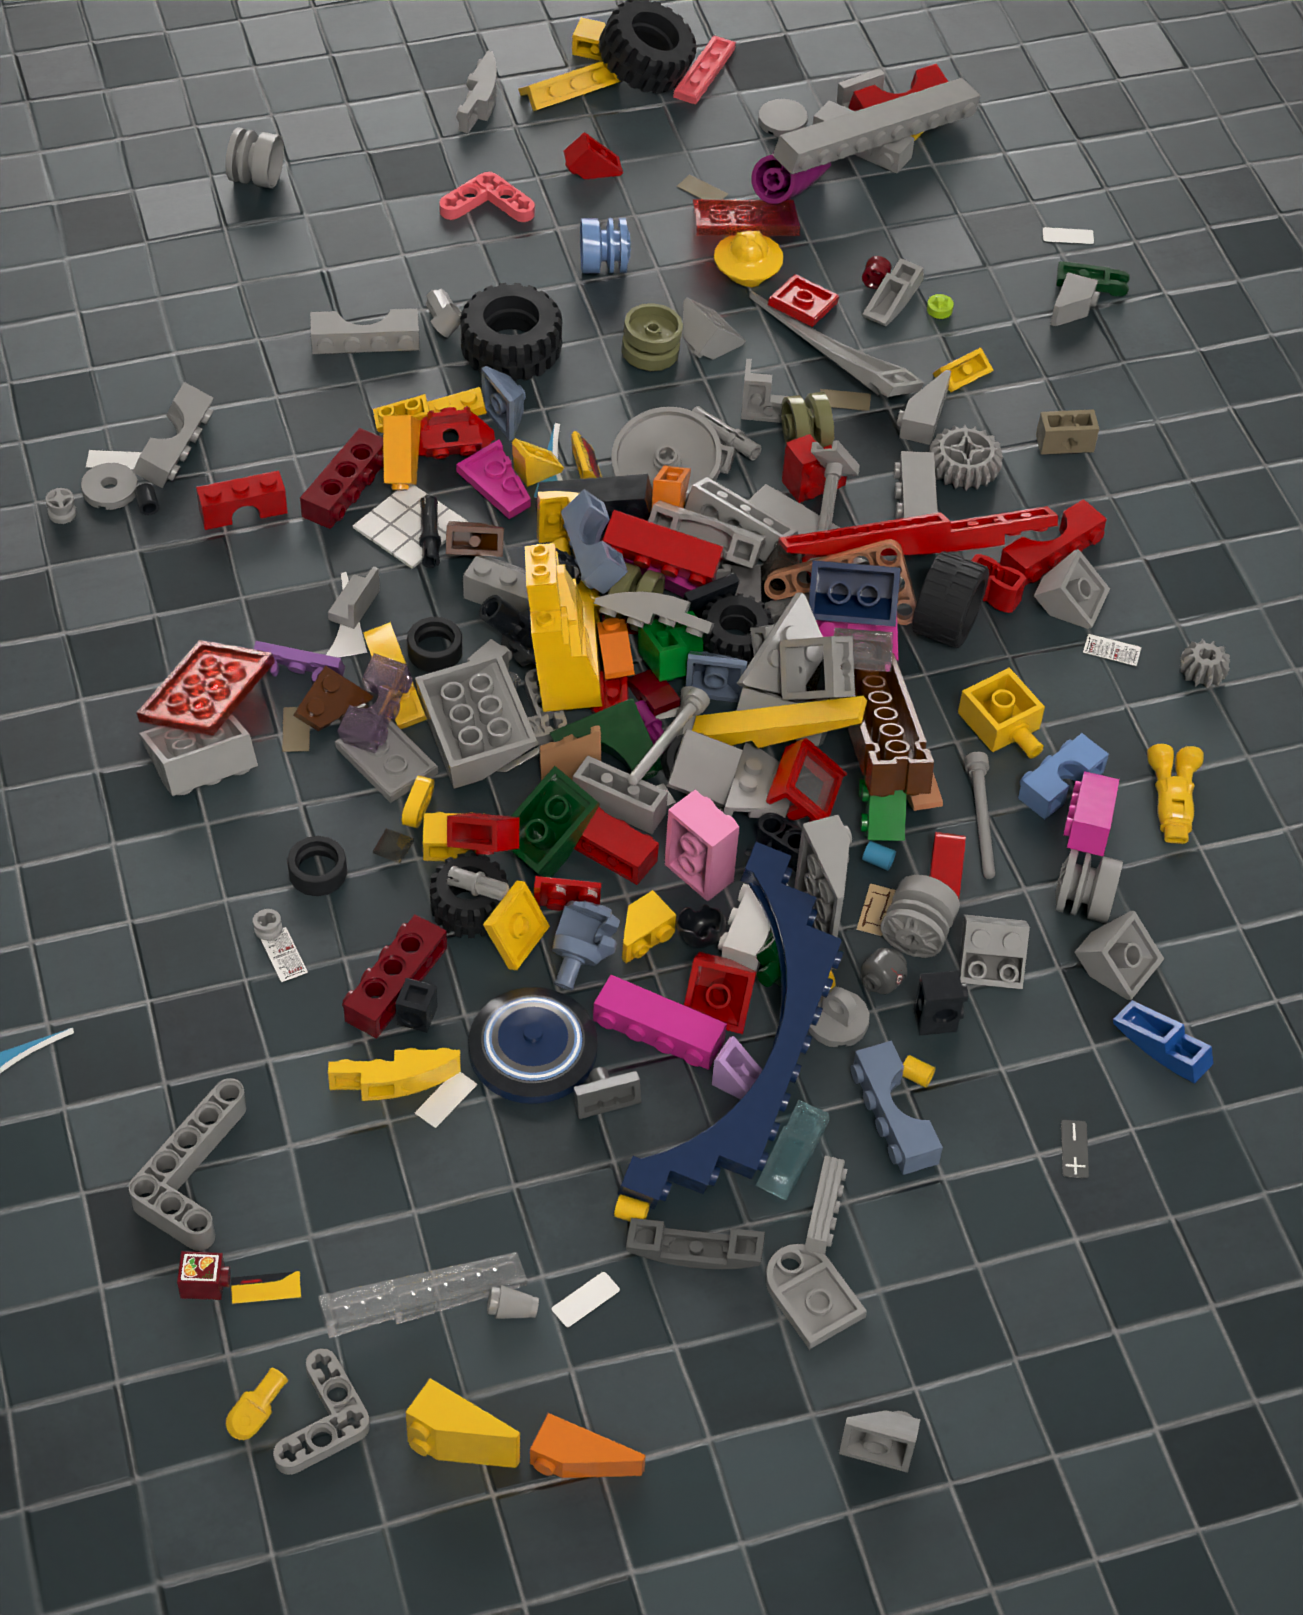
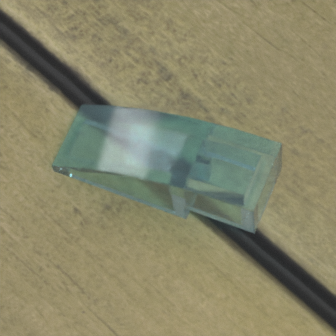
(793, 1150)

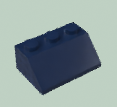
(854, 593)

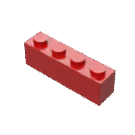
(663, 548)
(618, 847)

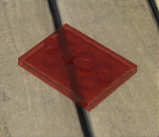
(736, 216)
(205, 687)

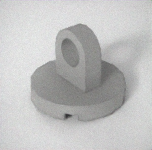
(842, 1019)

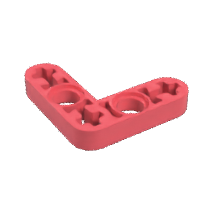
(487, 187)

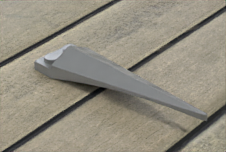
(872, 372)

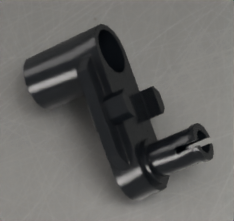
(513, 625)

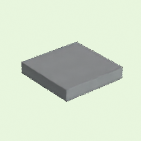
(704, 766)

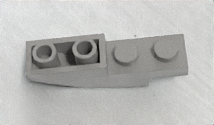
(481, 94)
(643, 607)

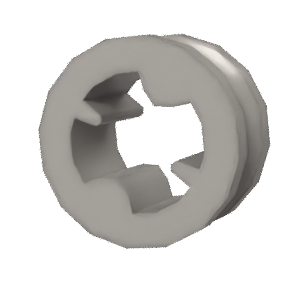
(263, 929)

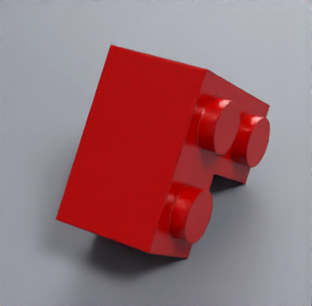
(803, 472)

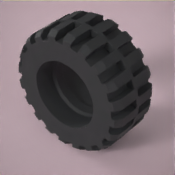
(647, 45)
(517, 309)

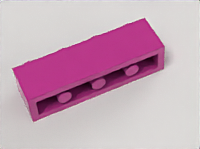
(1091, 813)
(659, 1022)

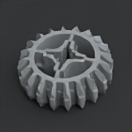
(966, 457)

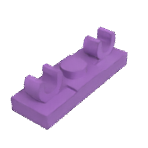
(300, 660)

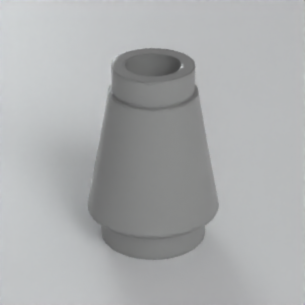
(510, 1303)

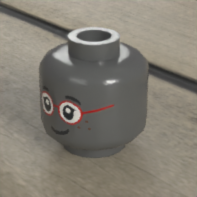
(884, 970)

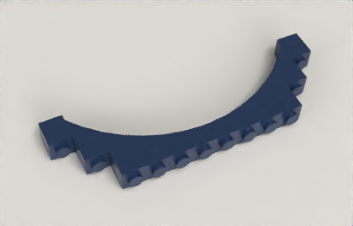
(742, 1134)

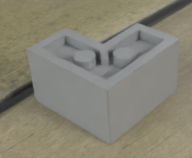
(757, 401)

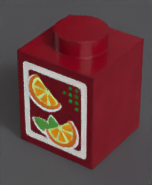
(202, 1275)

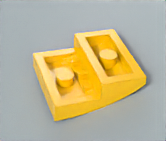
(549, 515)

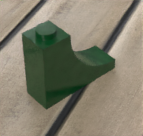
(621, 734)

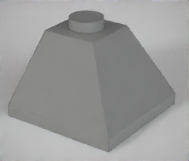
(708, 331)
(1073, 591)
(1120, 955)
(881, 1438)

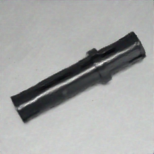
(429, 537)

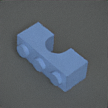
(1044, 788)

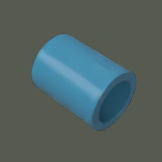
(879, 855)

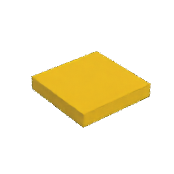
(516, 925)

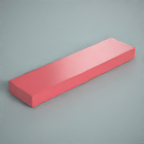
(704, 70)

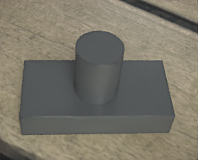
(606, 1093)

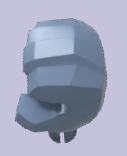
(583, 939)

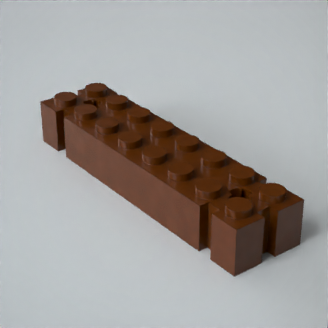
(890, 736)

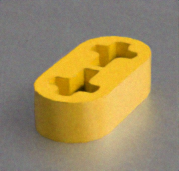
(417, 801)

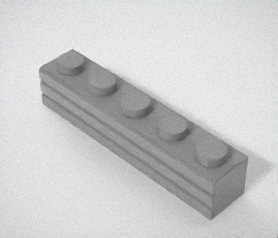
(826, 1205)

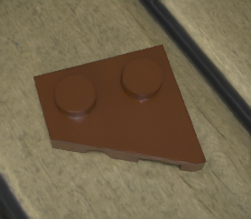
(329, 699)

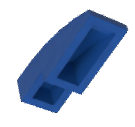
(1165, 1041)

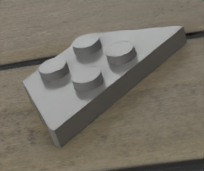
(794, 623)
(752, 785)

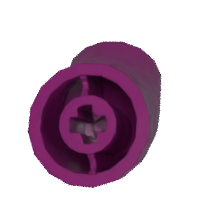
(776, 184)

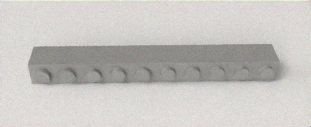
(876, 125)

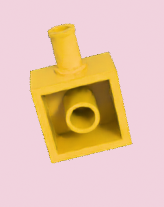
(1003, 712)

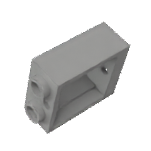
(836, 651)

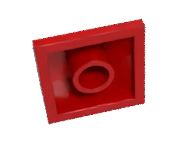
(721, 990)

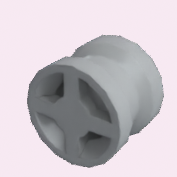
(60, 505)

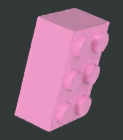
(701, 844)

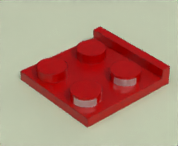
(557, 892)

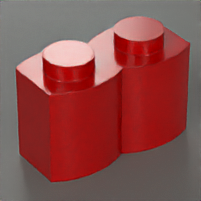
(1004, 584)

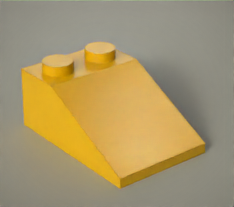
(459, 1431)

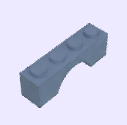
(598, 562)
(910, 1140)

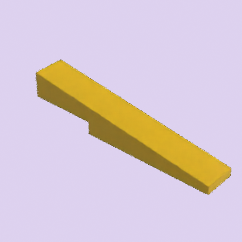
(781, 723)

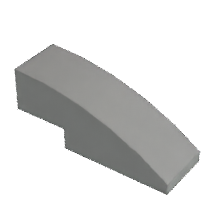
(894, 292)

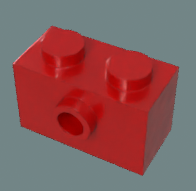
(483, 832)

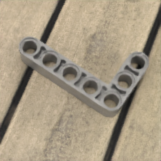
(184, 1162)

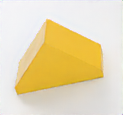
(534, 463)

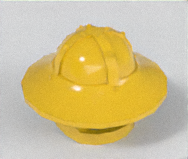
(748, 258)

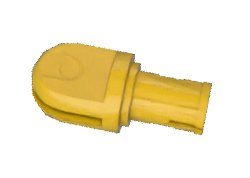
(254, 1406)

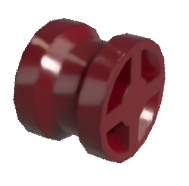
(875, 271)

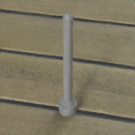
(694, 703)
(977, 766)

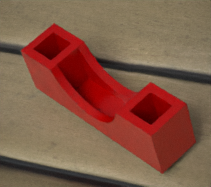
(873, 95)
(1079, 528)

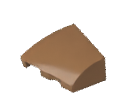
(569, 753)

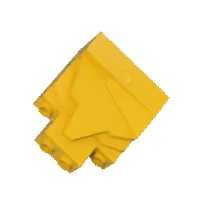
(561, 634)

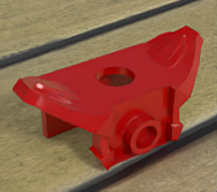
(472, 432)

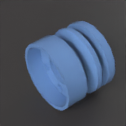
(604, 245)

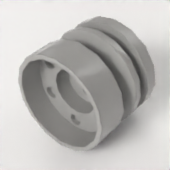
(254, 157)
(1088, 885)
(920, 916)

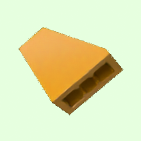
(401, 450)

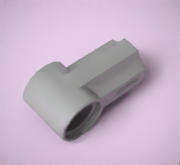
(445, 314)

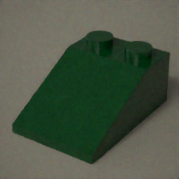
(552, 822)

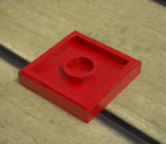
(803, 300)

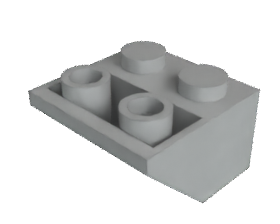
(993, 951)

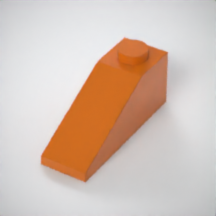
(577, 1452)

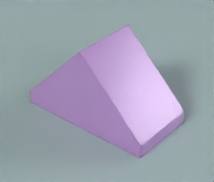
(734, 1069)

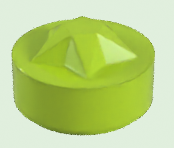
(940, 306)

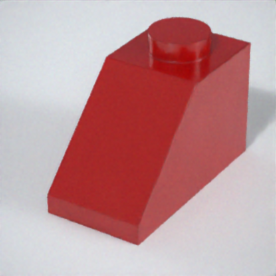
(591, 159)

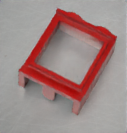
(807, 780)

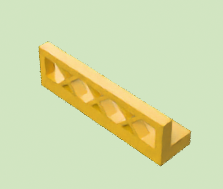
(569, 85)

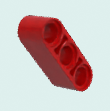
(948, 859)

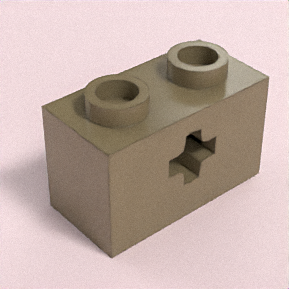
(1067, 431)

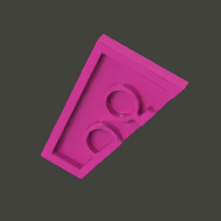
(495, 479)

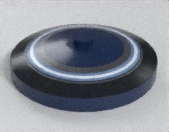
(532, 1045)

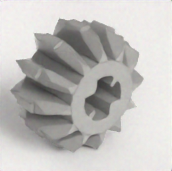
(1204, 663)

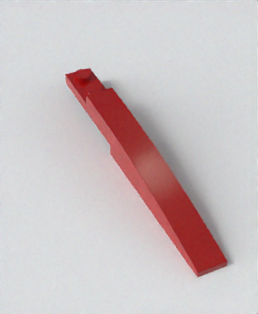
(924, 533)

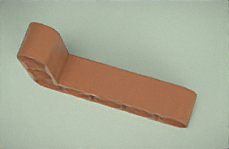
(871, 552)

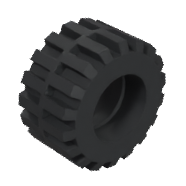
(734, 613)
(461, 914)

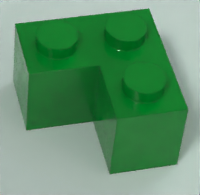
(667, 648)
(883, 815)

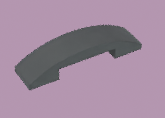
(695, 1248)

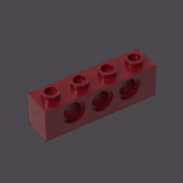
(343, 479)
(374, 1014)

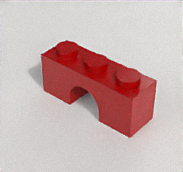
(222, 499)

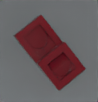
(657, 694)

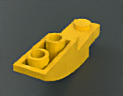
(419, 406)
(384, 643)
(408, 1073)

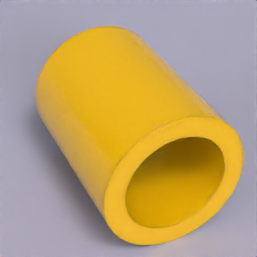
(918, 1071)
(631, 1208)

